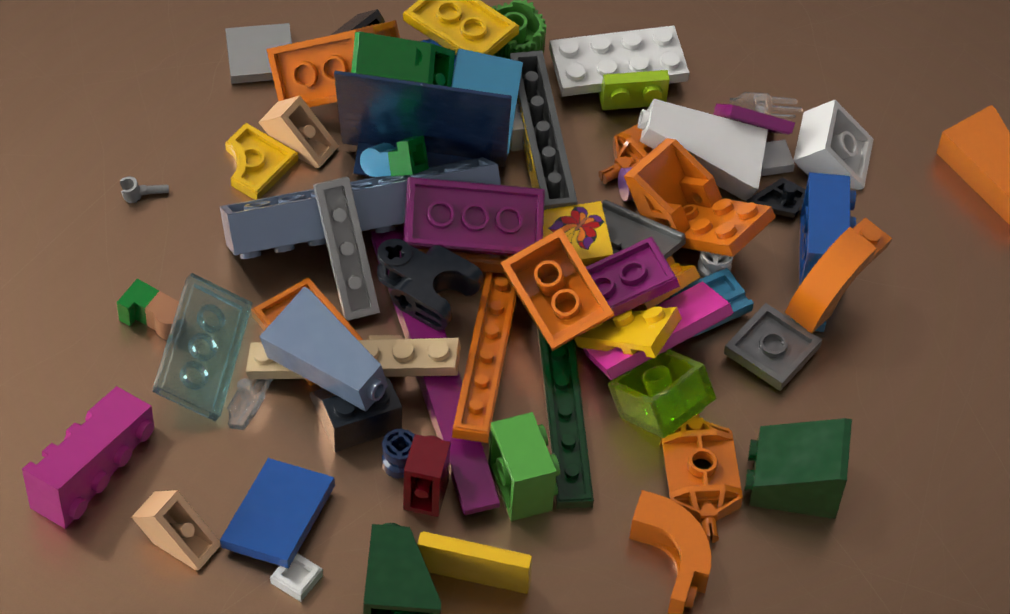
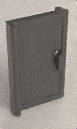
(629, 228)

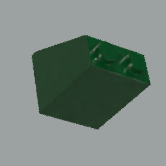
(800, 467)
(397, 574)

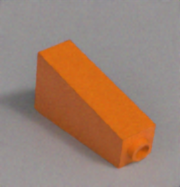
(981, 156)

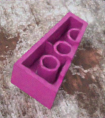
(87, 457)

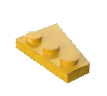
(633, 331)

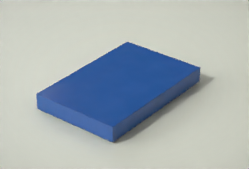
(277, 513)

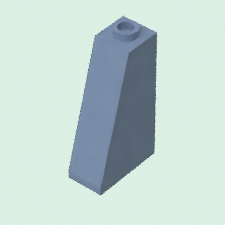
(324, 351)

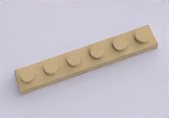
(396, 357)

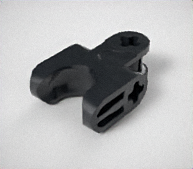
(421, 276)

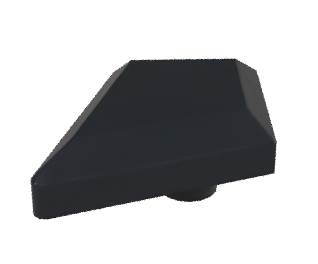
(783, 196)

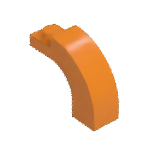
(835, 272)
(680, 535)

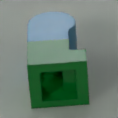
(387, 160)

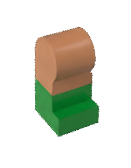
(147, 306)

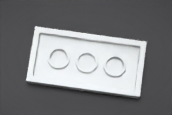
(584, 59)

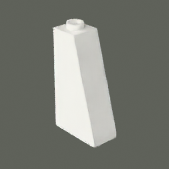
(722, 145)

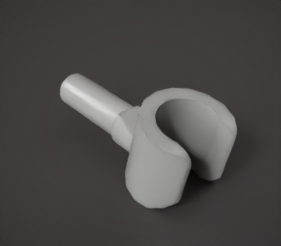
(132, 191)

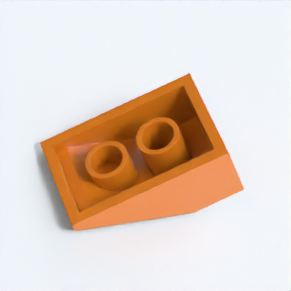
(556, 289)

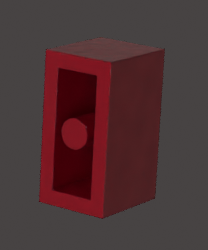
(426, 475)

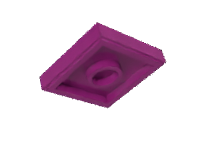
(755, 118)

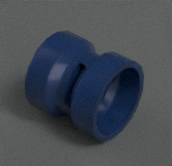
(396, 451)

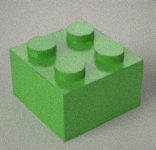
(523, 466)

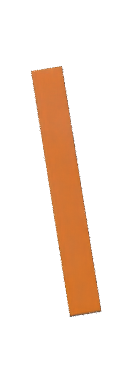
(485, 360)

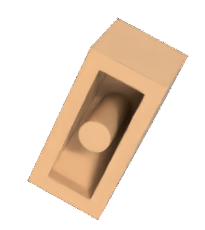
(299, 129)
(176, 528)

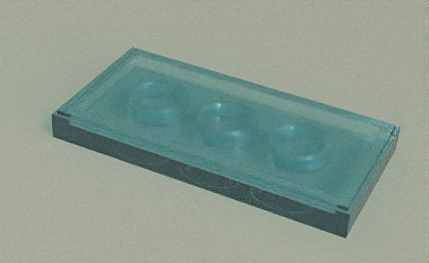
(202, 347)

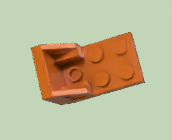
(310, 65)
(685, 197)

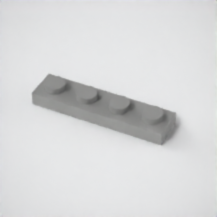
(346, 248)

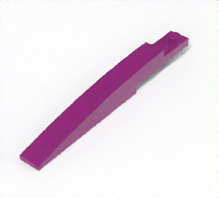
(441, 395)

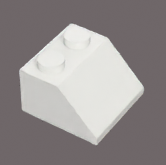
(833, 144)

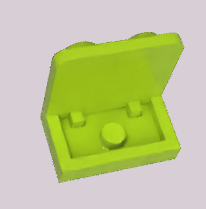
(633, 89)

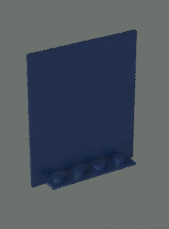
(453, 120)

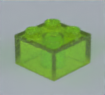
(662, 392)

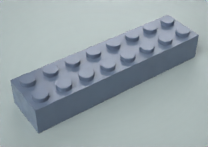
(295, 216)

